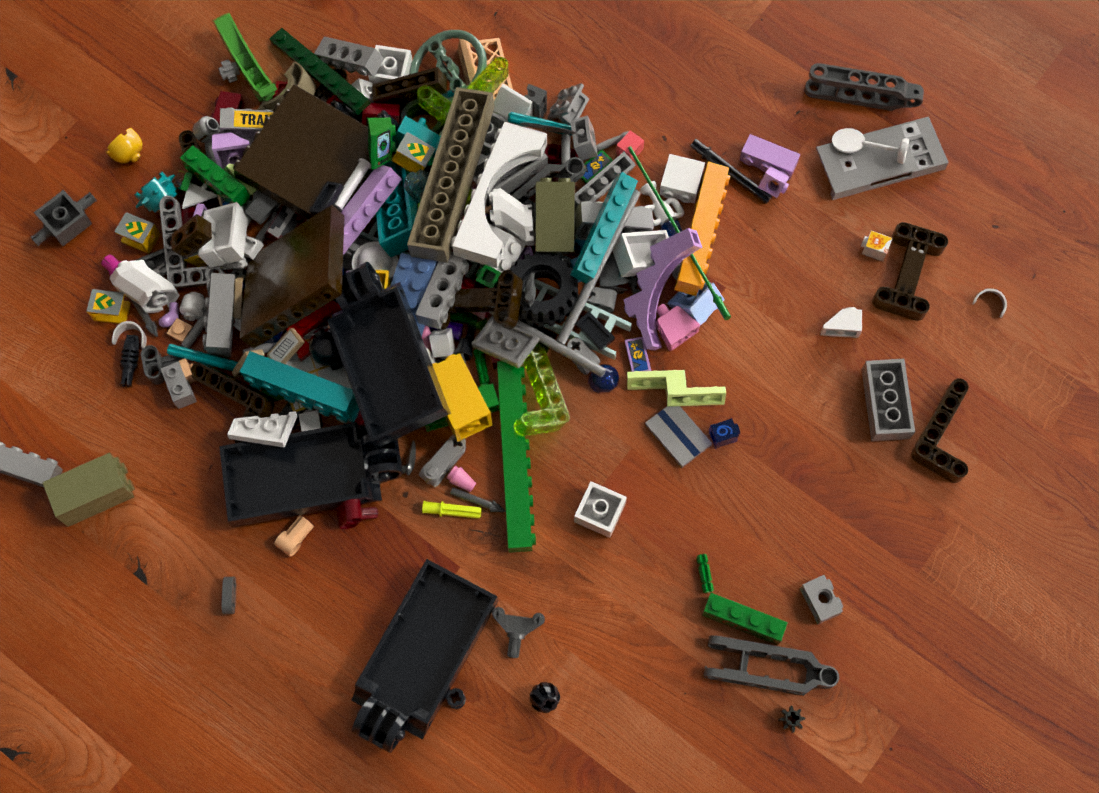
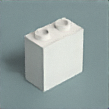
(682, 178)

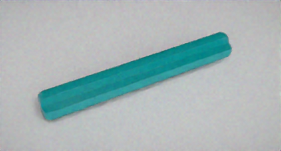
(517, 118)
(201, 357)

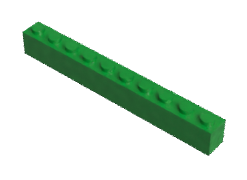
(514, 459)

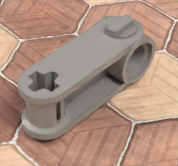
(442, 461)

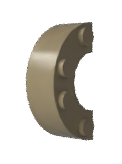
(296, 75)

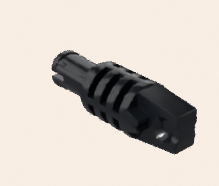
(129, 359)

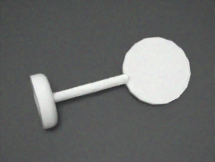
(851, 140)

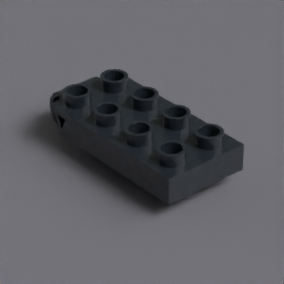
(385, 357)
(307, 475)
(420, 656)

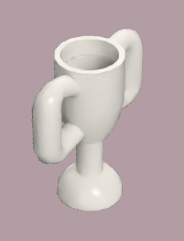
(658, 211)

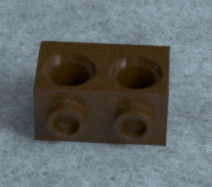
(191, 236)

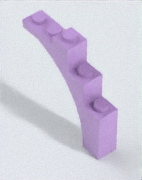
(667, 257)

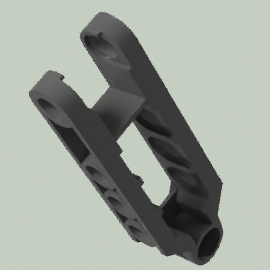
(837, 81)
(572, 168)
(816, 675)

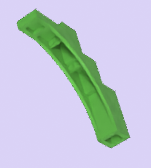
(246, 62)

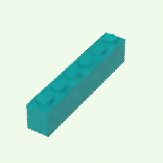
(604, 228)

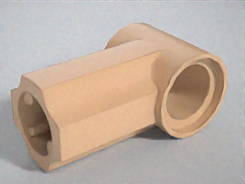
(290, 540)

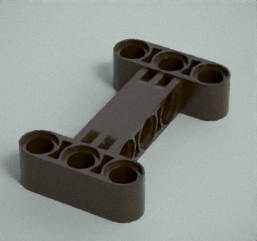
(910, 271)
(491, 300)

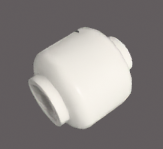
(192, 306)

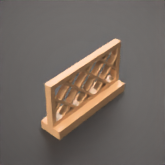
(467, 61)

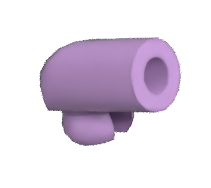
(169, 318)

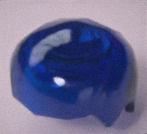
(607, 382)

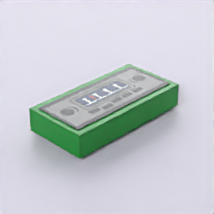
(183, 180)

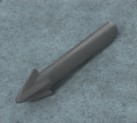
(150, 325)
(492, 506)

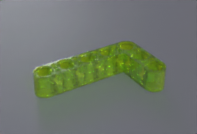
(435, 99)
(548, 394)

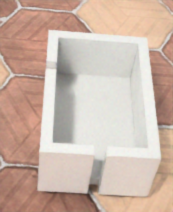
(228, 235)
(634, 252)

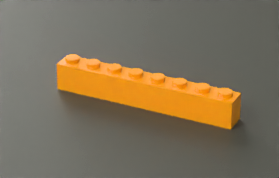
(704, 221)

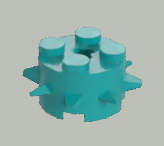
(155, 191)

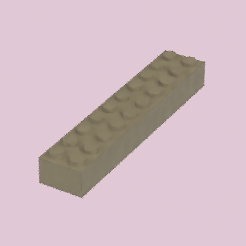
(451, 175)

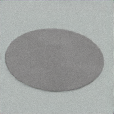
(548, 128)

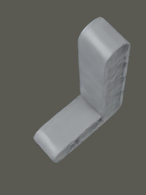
(181, 267)

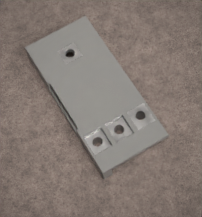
(877, 164)

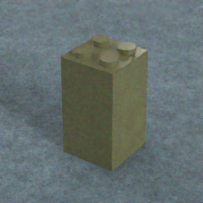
(554, 215)
(89, 489)

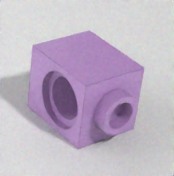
(774, 175)

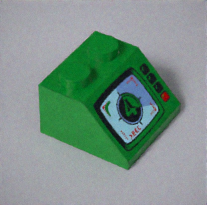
(380, 141)

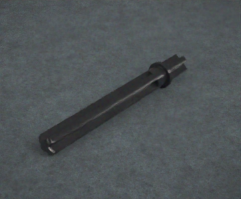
(737, 176)

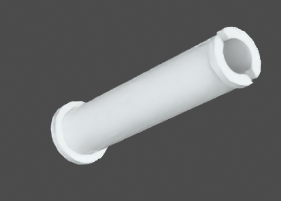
(352, 183)

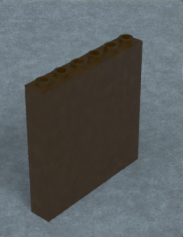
(302, 150)
(293, 277)

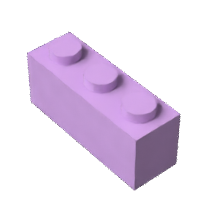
(766, 154)

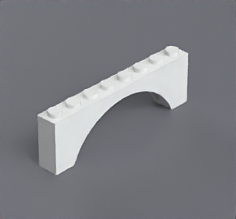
(474, 237)

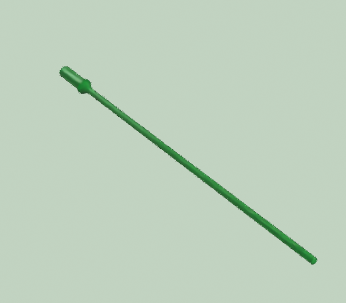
(716, 299)

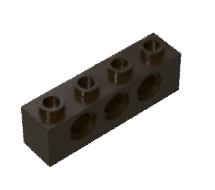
(404, 88)

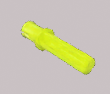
(451, 510)

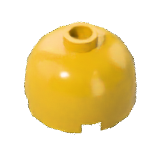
(125, 148)

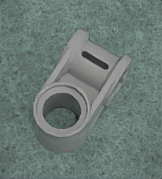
(603, 299)
(584, 351)

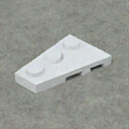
(266, 430)

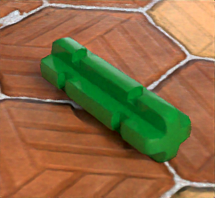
(481, 367)
(705, 574)

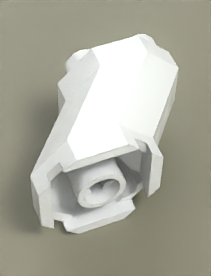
(512, 216)
(143, 285)

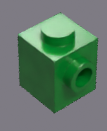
(487, 276)

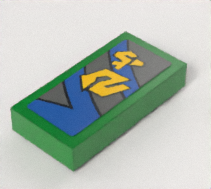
(595, 165)

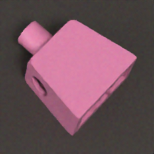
(675, 326)

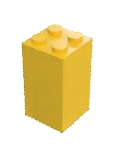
(463, 397)

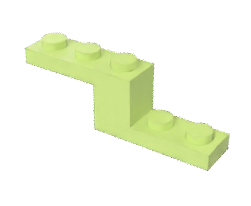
(676, 390)

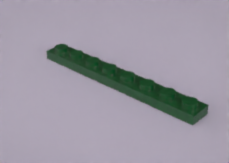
(320, 71)

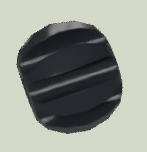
(544, 697)

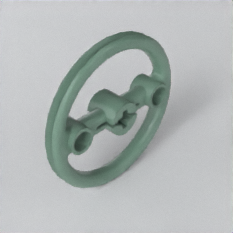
(435, 47)

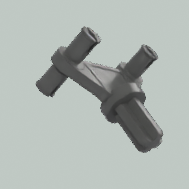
(516, 628)

